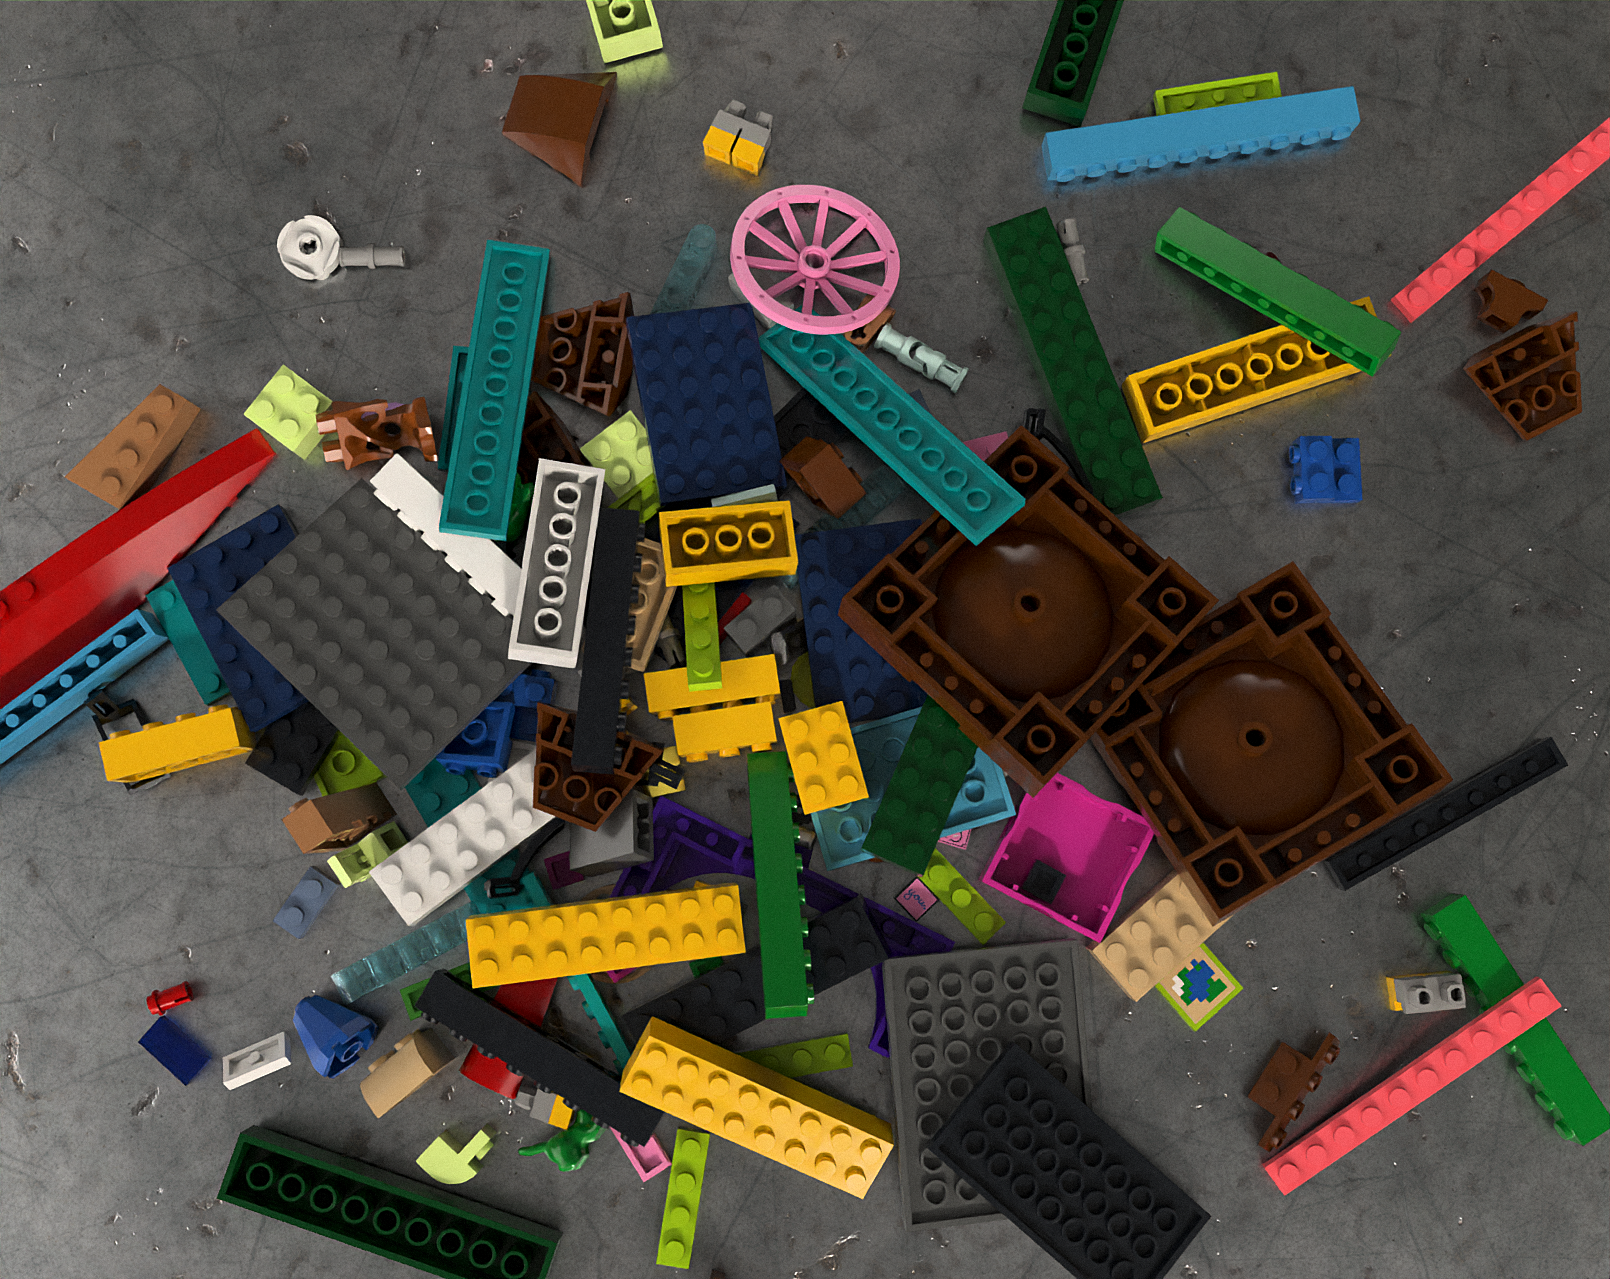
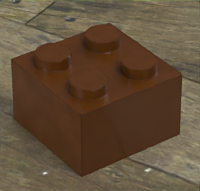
(823, 476)

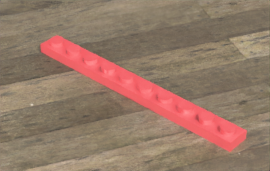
(1505, 224)
(1411, 1085)

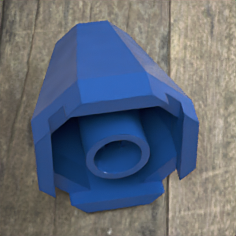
(332, 1034)

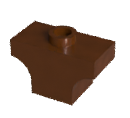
(1506, 301)

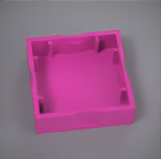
(1079, 836)

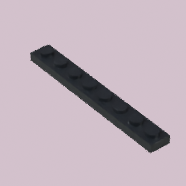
(1446, 813)

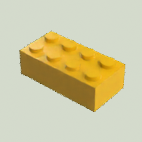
(727, 543)
(742, 682)
(176, 745)

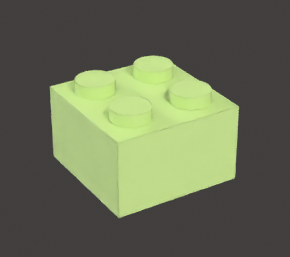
(624, 27)
(289, 411)
(622, 452)

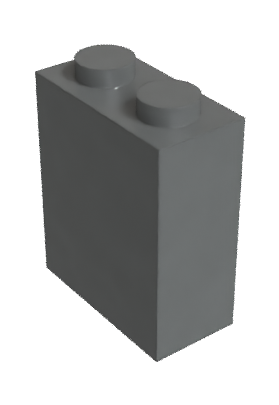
(753, 626)
(619, 842)

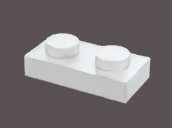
(256, 1060)

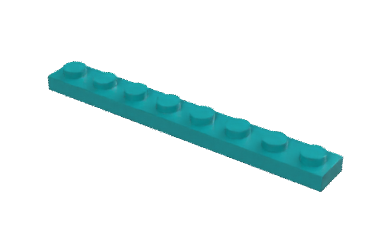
(595, 1004)

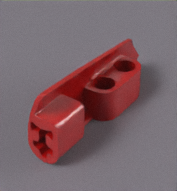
(530, 1001)

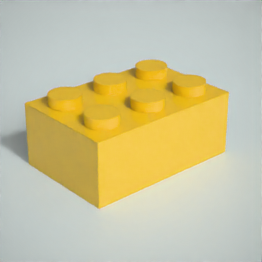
(725, 731)
(823, 757)

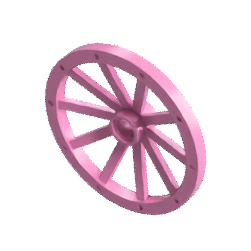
(813, 264)

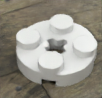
(295, 257)

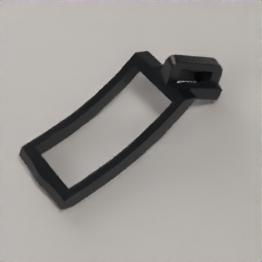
(1038, 430)
(112, 712)
(654, 779)
(529, 853)

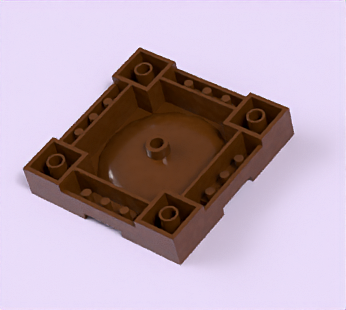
(1018, 678)
(1329, 756)

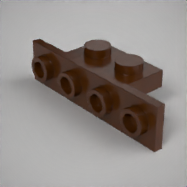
(1287, 1083)

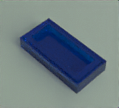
(175, 1050)

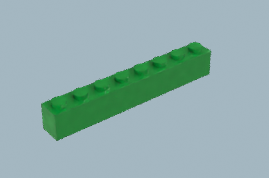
(1277, 291)
(777, 886)
(1538, 1050)

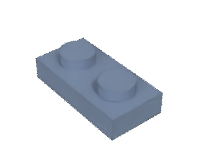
(306, 902)

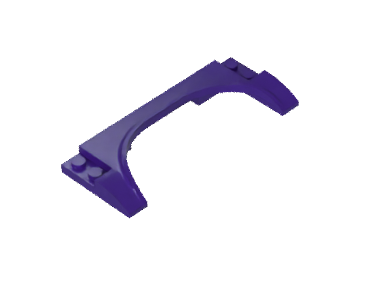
(696, 846)

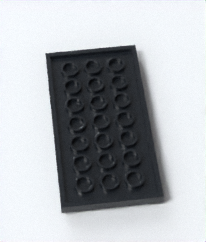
(1066, 1175)

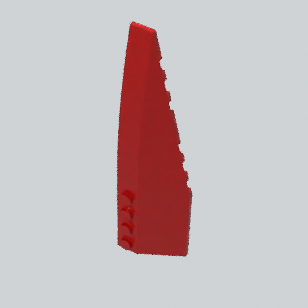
(115, 564)

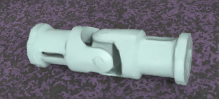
(926, 360)

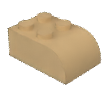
(402, 1073)

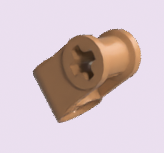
(870, 330)

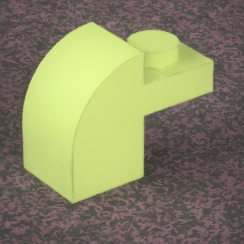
(356, 862)
(451, 1162)

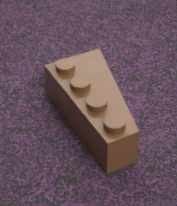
(136, 449)
(338, 819)

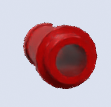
(163, 1000)

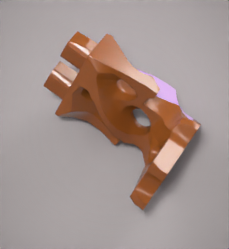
(365, 422)

